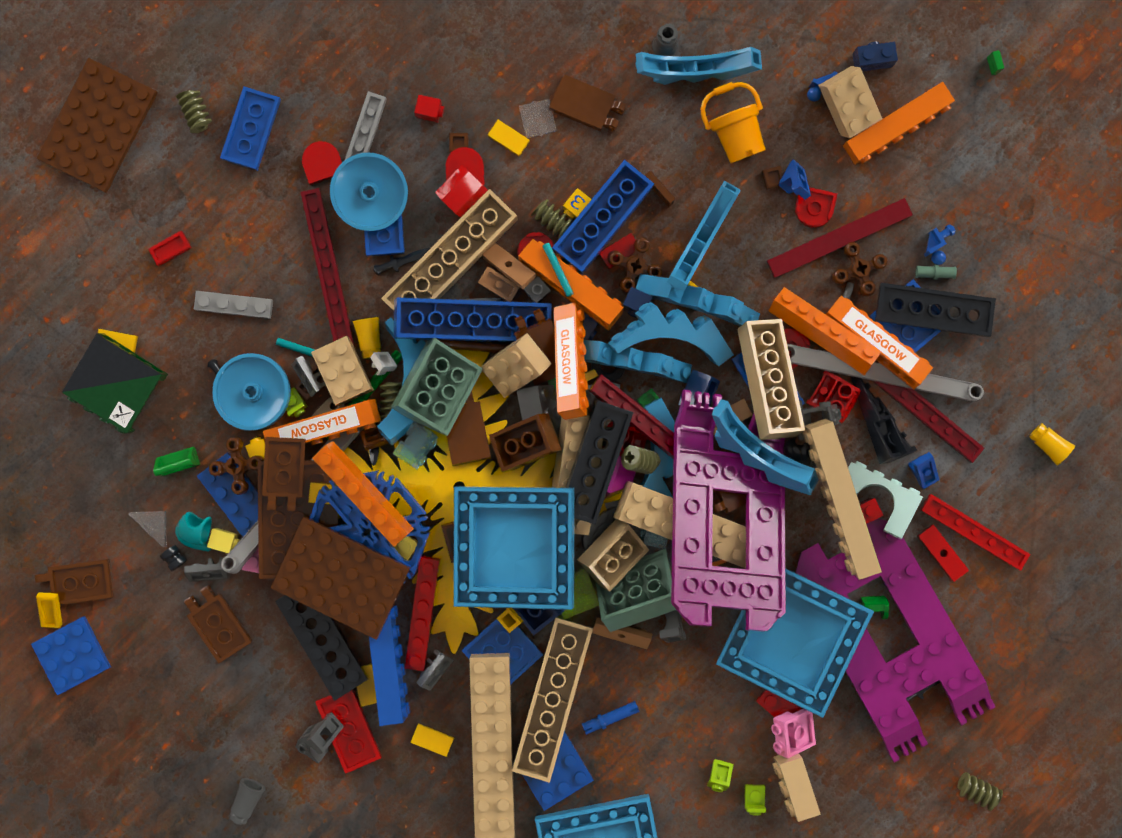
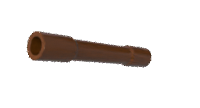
(493, 347)

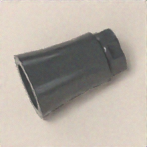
(665, 41)
(246, 800)

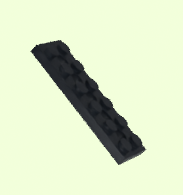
(944, 300)
(608, 458)
(318, 654)

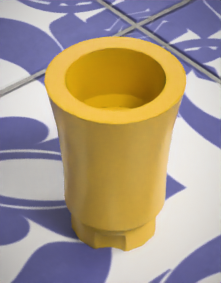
(368, 336)
(1051, 443)

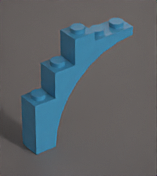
(698, 68)
(703, 236)
(698, 299)
(676, 325)
(637, 360)
(396, 424)
(665, 469)
(779, 469)

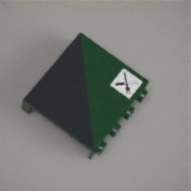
(113, 382)

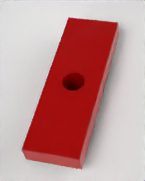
(950, 560)

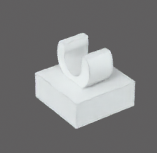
(383, 362)

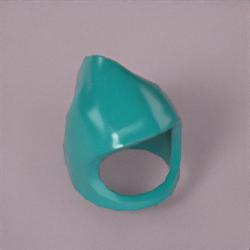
(194, 531)

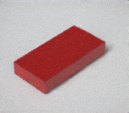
(624, 245)
(169, 248)

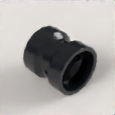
(177, 559)

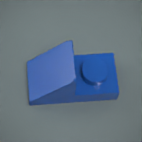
(795, 180)
(924, 470)

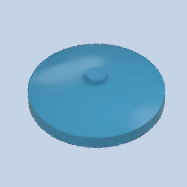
(368, 191)
(251, 391)

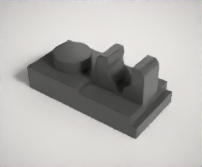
(304, 372)
(201, 572)
(434, 672)

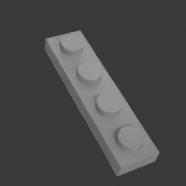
(367, 124)
(233, 304)

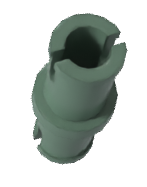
(936, 272)

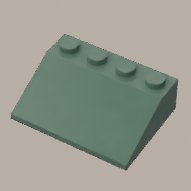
(437, 387)
(639, 594)

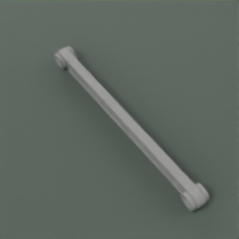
(877, 372)
(249, 543)

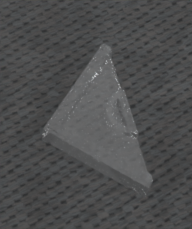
(153, 523)

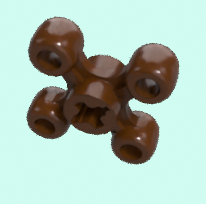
(636, 257)
(856, 262)
(230, 465)

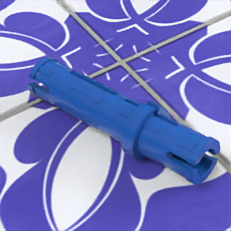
(604, 720)

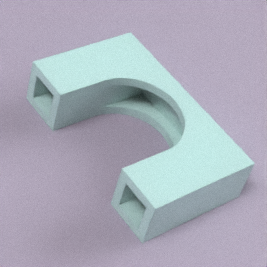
(904, 500)

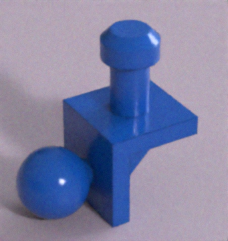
(814, 92)
(936, 241)

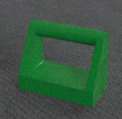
(176, 462)

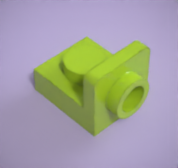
(296, 404)
(720, 776)
(754, 799)

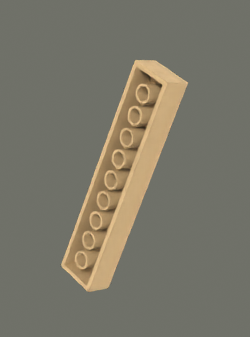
(492, 745)

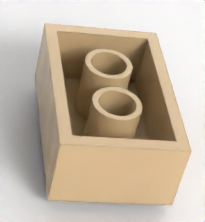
(850, 101)
(516, 365)
(342, 371)
(613, 554)
(796, 787)

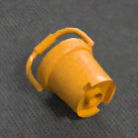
(738, 129)

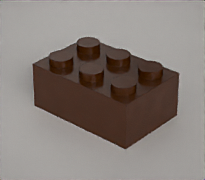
(525, 442)

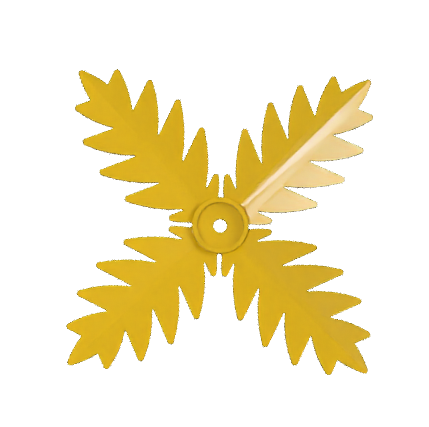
(439, 487)

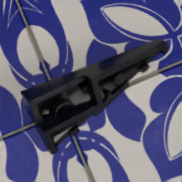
(885, 436)

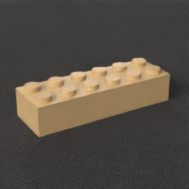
(770, 379)
(570, 438)

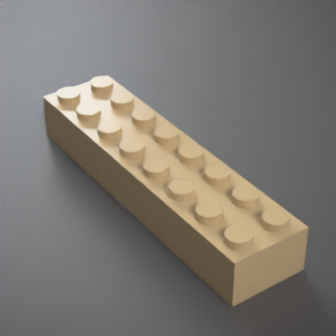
(455, 251)
(842, 499)
(655, 514)
(552, 699)

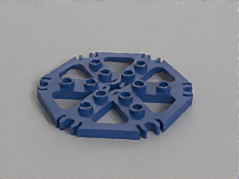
(356, 520)

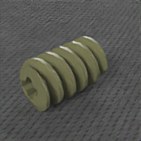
(193, 110)
(551, 218)
(391, 391)
(640, 459)
(979, 790)

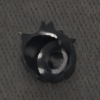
(798, 452)

